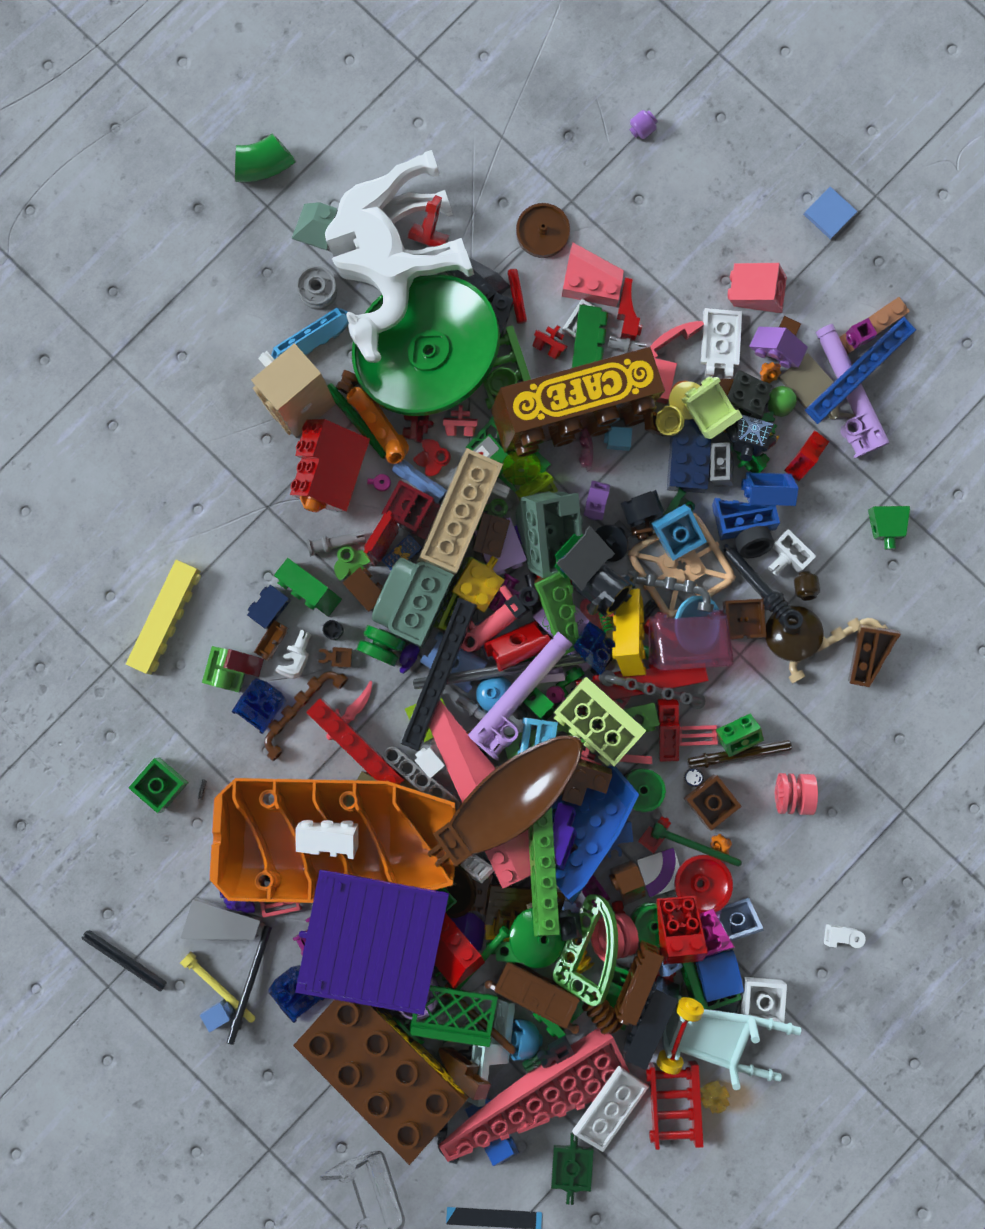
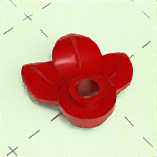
(429, 457)

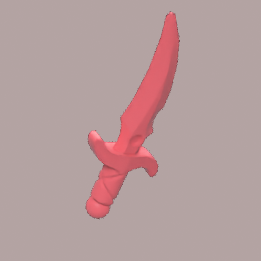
(356, 707)

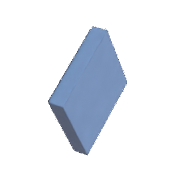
(830, 212)

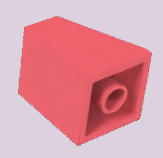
(758, 286)

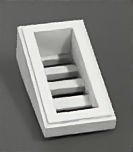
(475, 865)

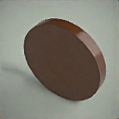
(542, 230)

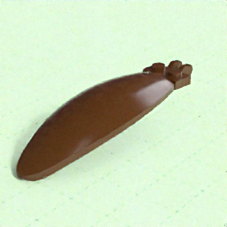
(509, 800)

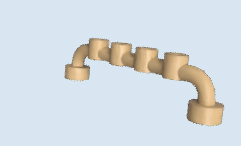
(837, 635)

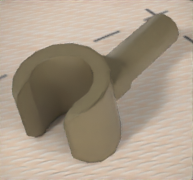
(836, 414)

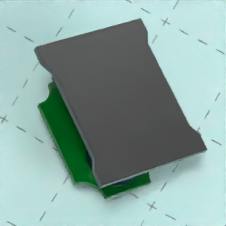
(582, 557)

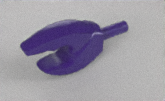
(408, 657)

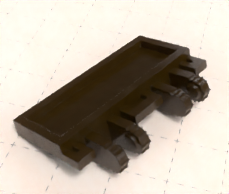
(509, 903)

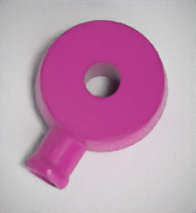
(376, 482)
(550, 694)

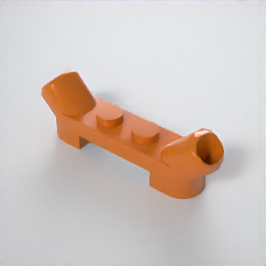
(392, 443)

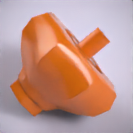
(770, 372)
(721, 843)

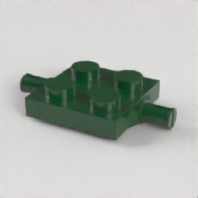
(572, 1168)

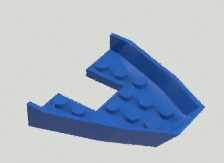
(597, 828)

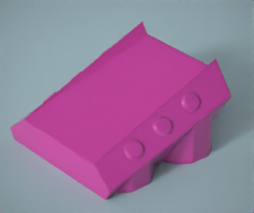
(714, 933)

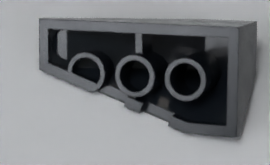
(484, 279)

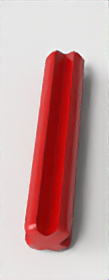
(517, 296)

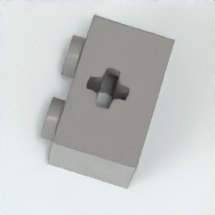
(722, 464)

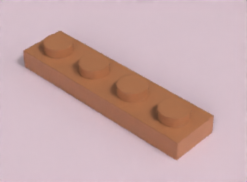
(882, 319)

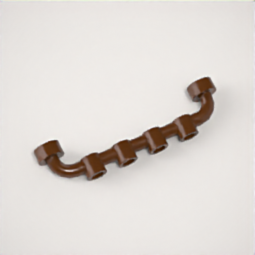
(290, 712)

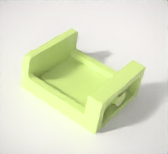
(710, 407)

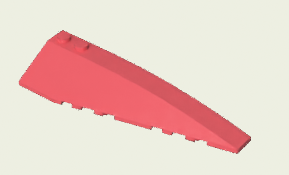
(467, 769)
(540, 1095)

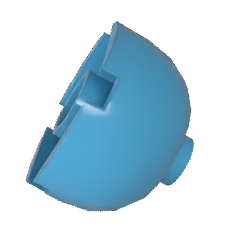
(491, 690)
(525, 1040)

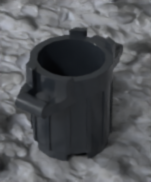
(607, 591)

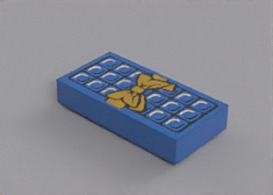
(405, 549)

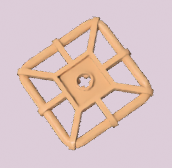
(694, 567)

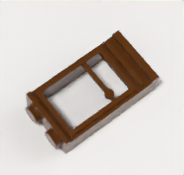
(638, 983)

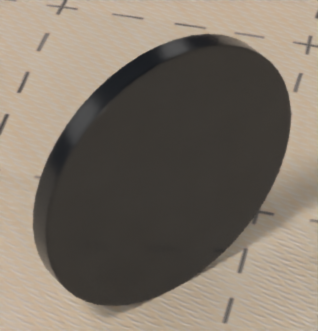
(615, 540)

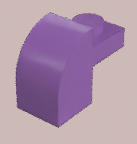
(596, 500)

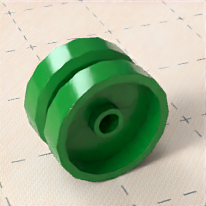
(381, 644)
(654, 789)
(643, 918)

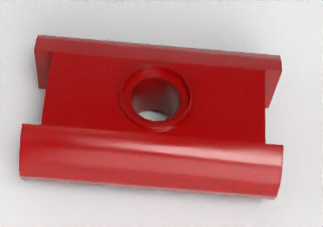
(516, 645)

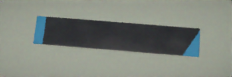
(493, 1218)

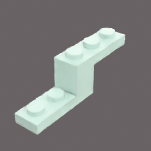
(495, 1053)

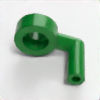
(573, 674)

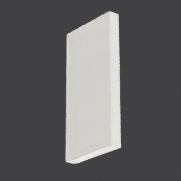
(610, 1108)

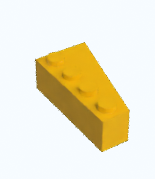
(629, 635)

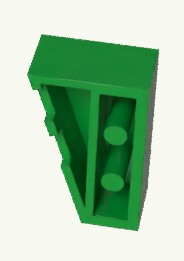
(307, 587)

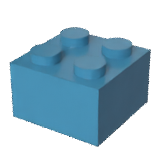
(678, 532)

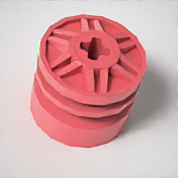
(797, 794)

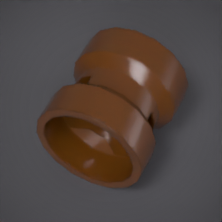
(347, 382)

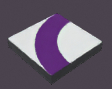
(659, 871)

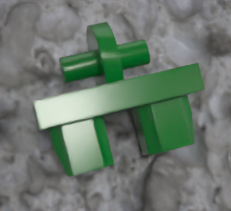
(756, 465)

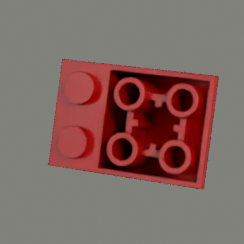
(680, 930)

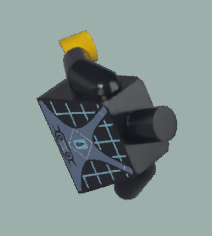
(751, 437)

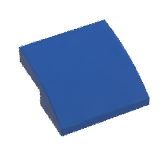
(720, 976)

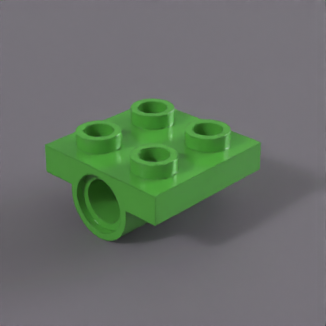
(221, 677)

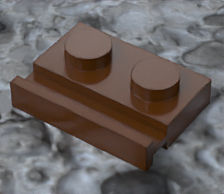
(491, 535)

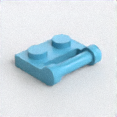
(545, 731)

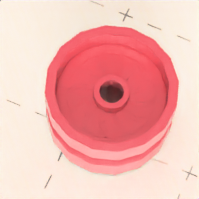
(627, 937)

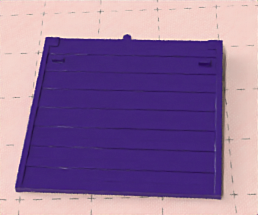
(371, 942)

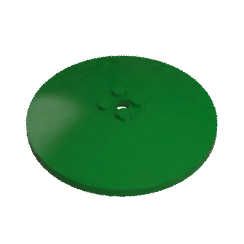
(441, 316)

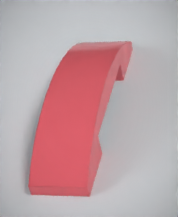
(687, 330)

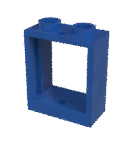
(770, 489)

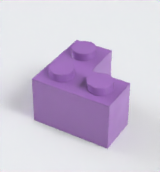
(778, 344)

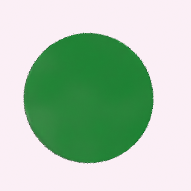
(405, 1026)

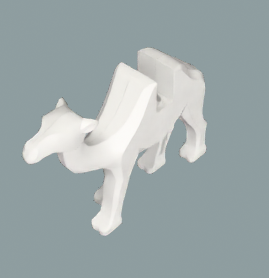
(367, 224)

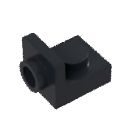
(570, 925)

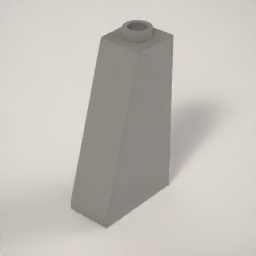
(217, 922)

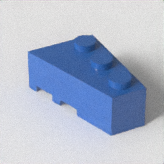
(737, 516)
(498, 1150)

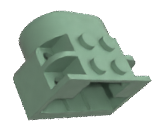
(545, 525)
(412, 600)

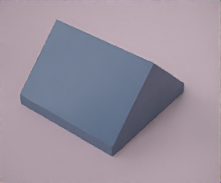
(740, 919)

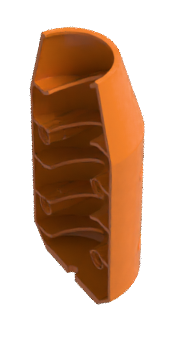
(260, 838)

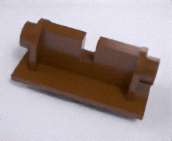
(270, 640)

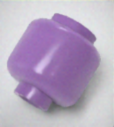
(643, 124)

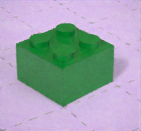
(158, 785)

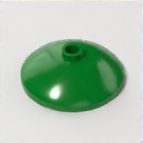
(530, 949)

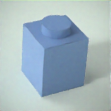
(217, 1015)

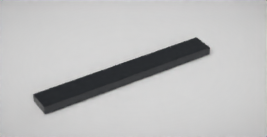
(439, 674)

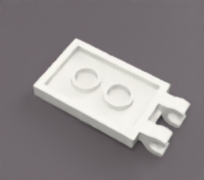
(721, 341)

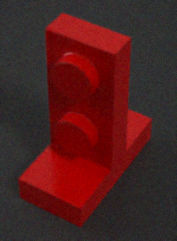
(427, 231)
(807, 456)

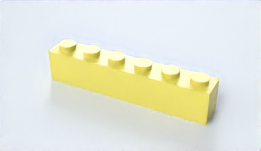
(163, 617)

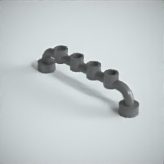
(670, 583)
(695, 700)

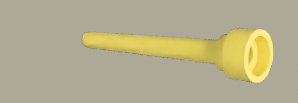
(191, 963)

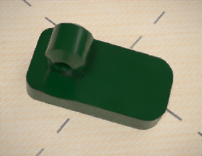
(679, 500)

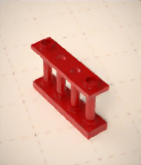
(693, 1114)

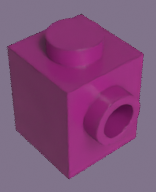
(861, 333)

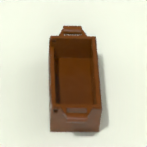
(537, 994)

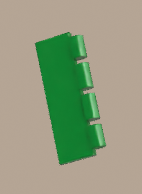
(589, 335)

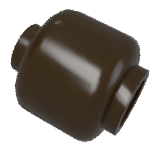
(807, 586)

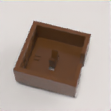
(747, 610)

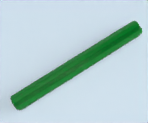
(355, 418)

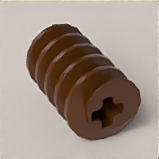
(603, 1016)

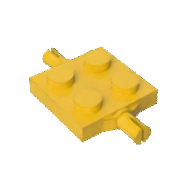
(478, 583)

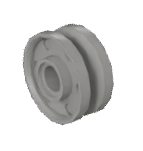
(316, 276)

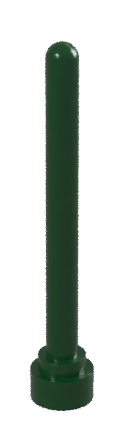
(660, 831)

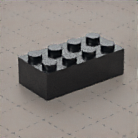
(645, 1036)

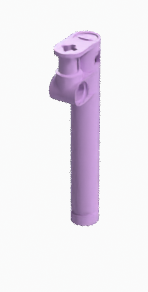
(868, 429)
(491, 728)

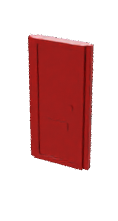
(381, 538)

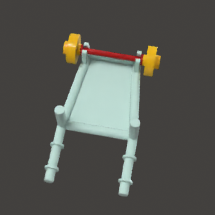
(714, 1038)

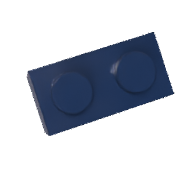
(268, 606)

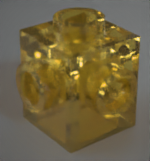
(712, 1090)

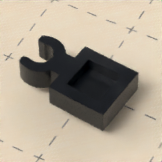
(558, 1051)

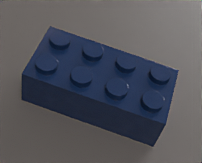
(689, 460)

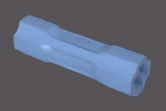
(419, 480)

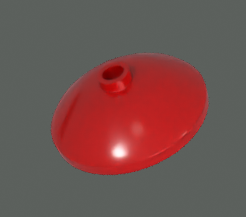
(716, 880)

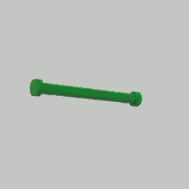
(504, 933)

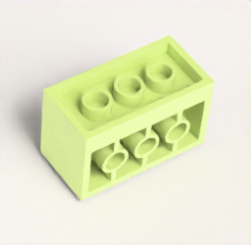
(612, 720)

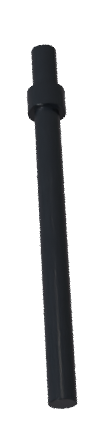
(236, 1022)

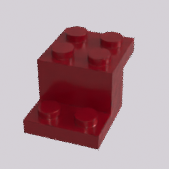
(412, 509)

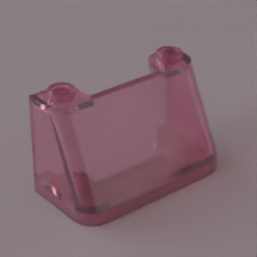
(690, 641)

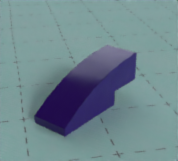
(563, 833)

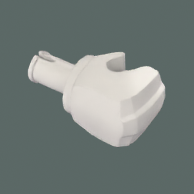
(299, 656)

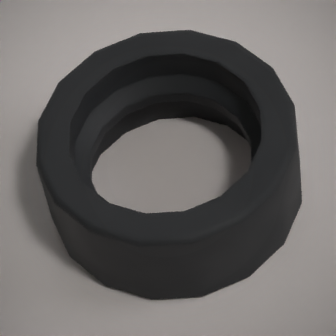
(754, 542)

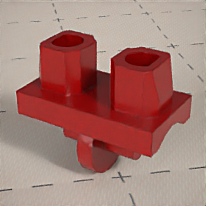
(541, 339)

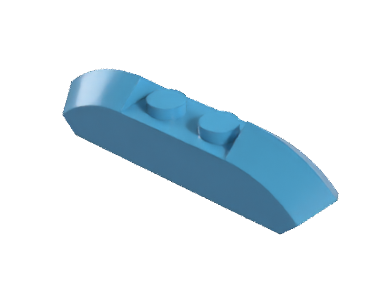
(316, 333)

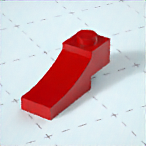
(626, 313)
(668, 729)

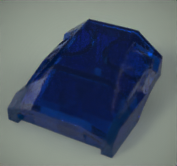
(594, 647)
(259, 704)
(284, 994)

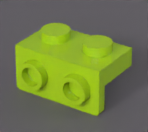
(543, 483)

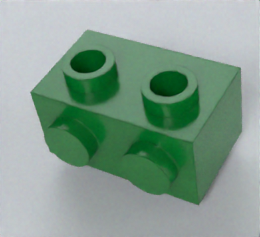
(741, 733)

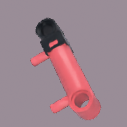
(513, 609)

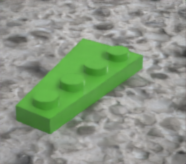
(557, 601)

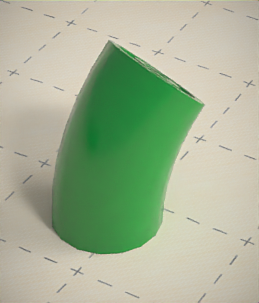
(261, 160)

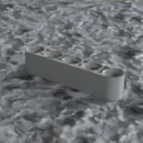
(417, 771)

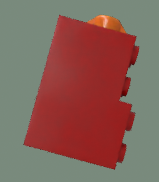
(328, 465)

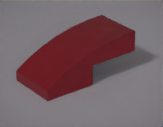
(243, 662)

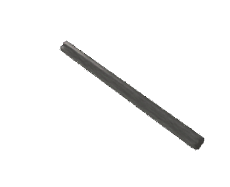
(491, 672)

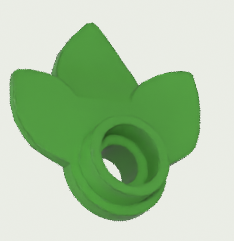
(347, 566)

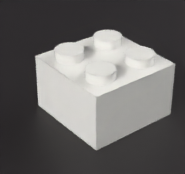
(764, 998)

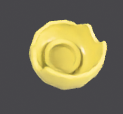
(670, 420)

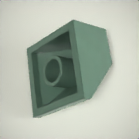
(313, 224)

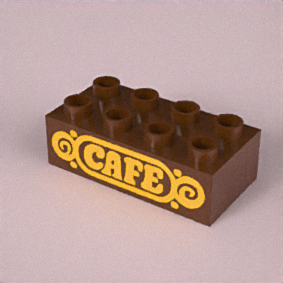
(577, 399)
(382, 1074)

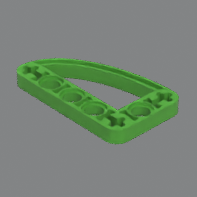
(578, 951)

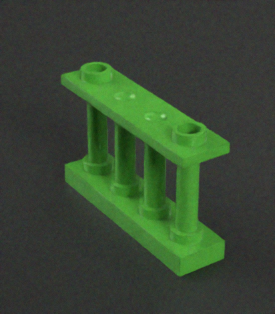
(515, 356)

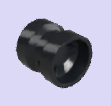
(329, 629)

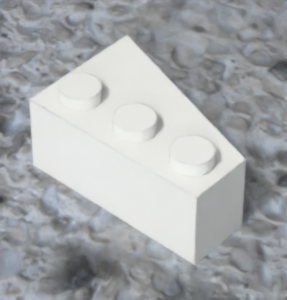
(327, 837)

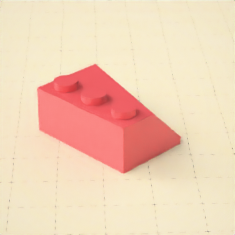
(591, 278)

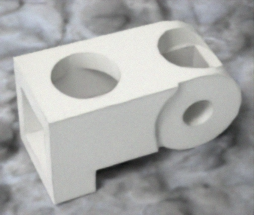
(843, 935)

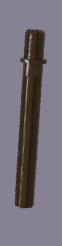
(754, 751)

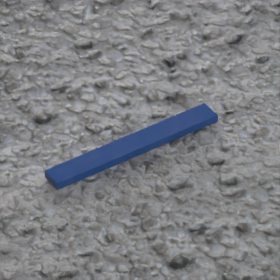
(860, 370)

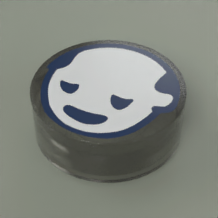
(693, 777)

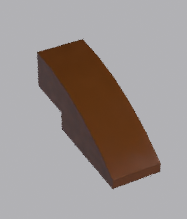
(464, 1073)

